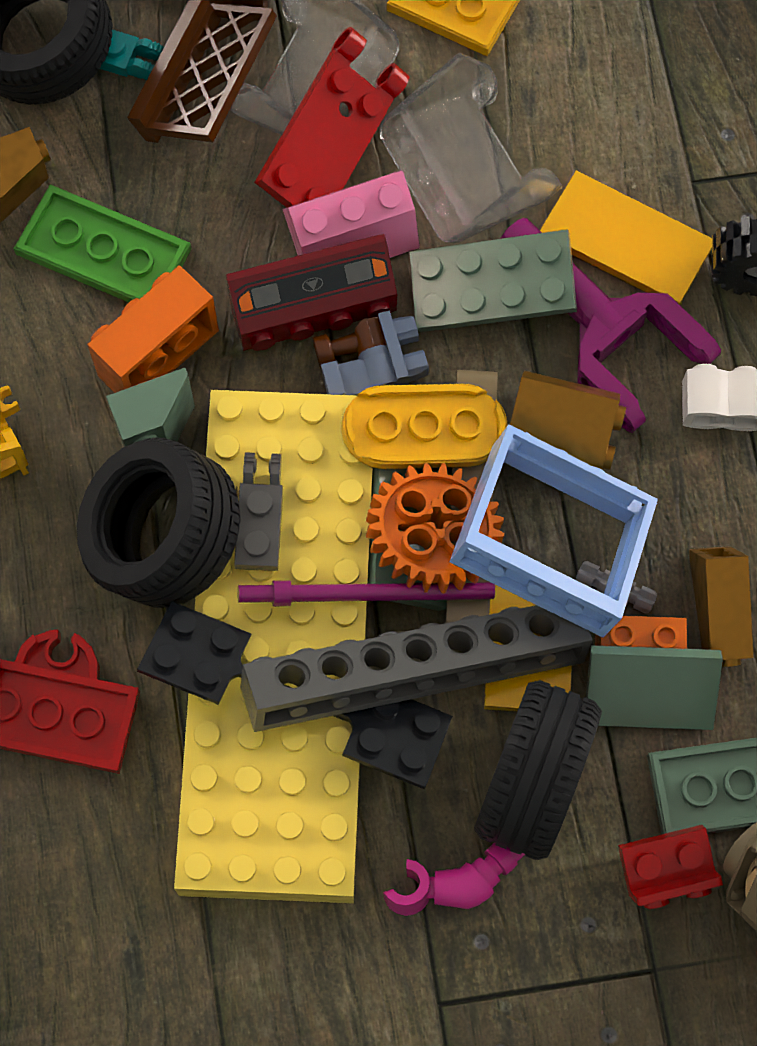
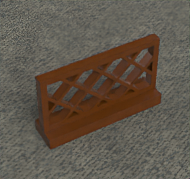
(181, 63)

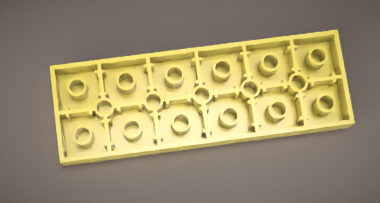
(280, 804)

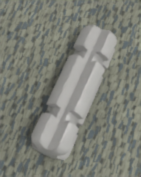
(591, 576)

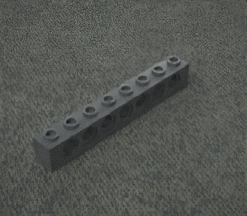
(400, 677)

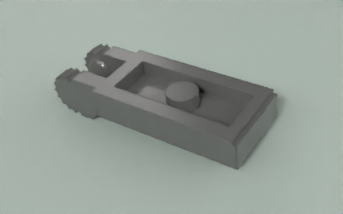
(259, 517)

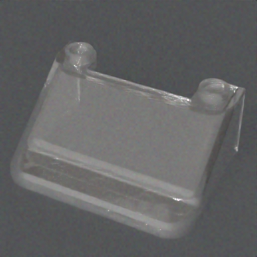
(318, 28)
(455, 156)

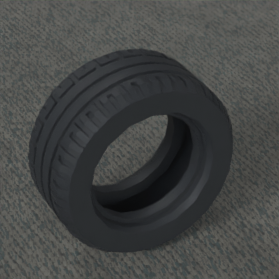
(64, 62)
(119, 504)
(538, 770)

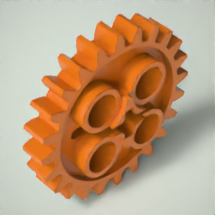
(431, 527)

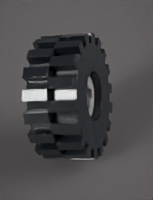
(736, 256)

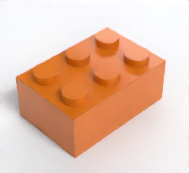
(154, 332)

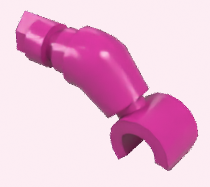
(455, 887)

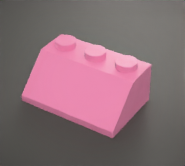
(356, 214)

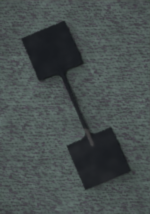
(206, 654)

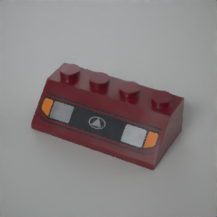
(312, 292)

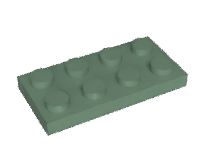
(493, 281)

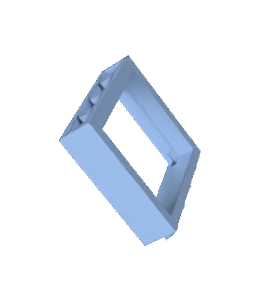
(533, 579)

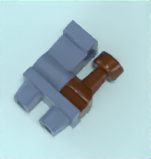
(378, 353)

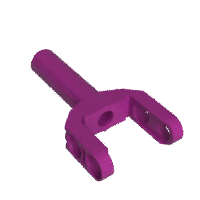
(611, 321)

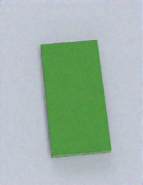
(98, 245)

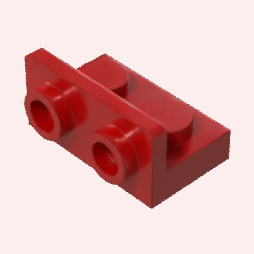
(669, 867)

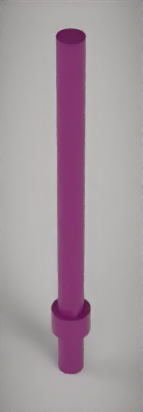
(282, 593)

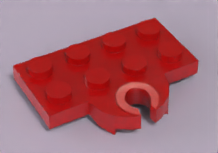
(64, 707)

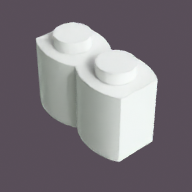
(720, 398)

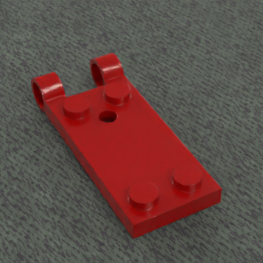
(319, 142)

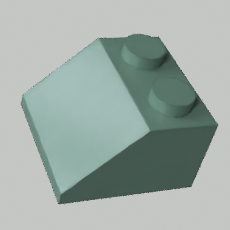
(153, 408)

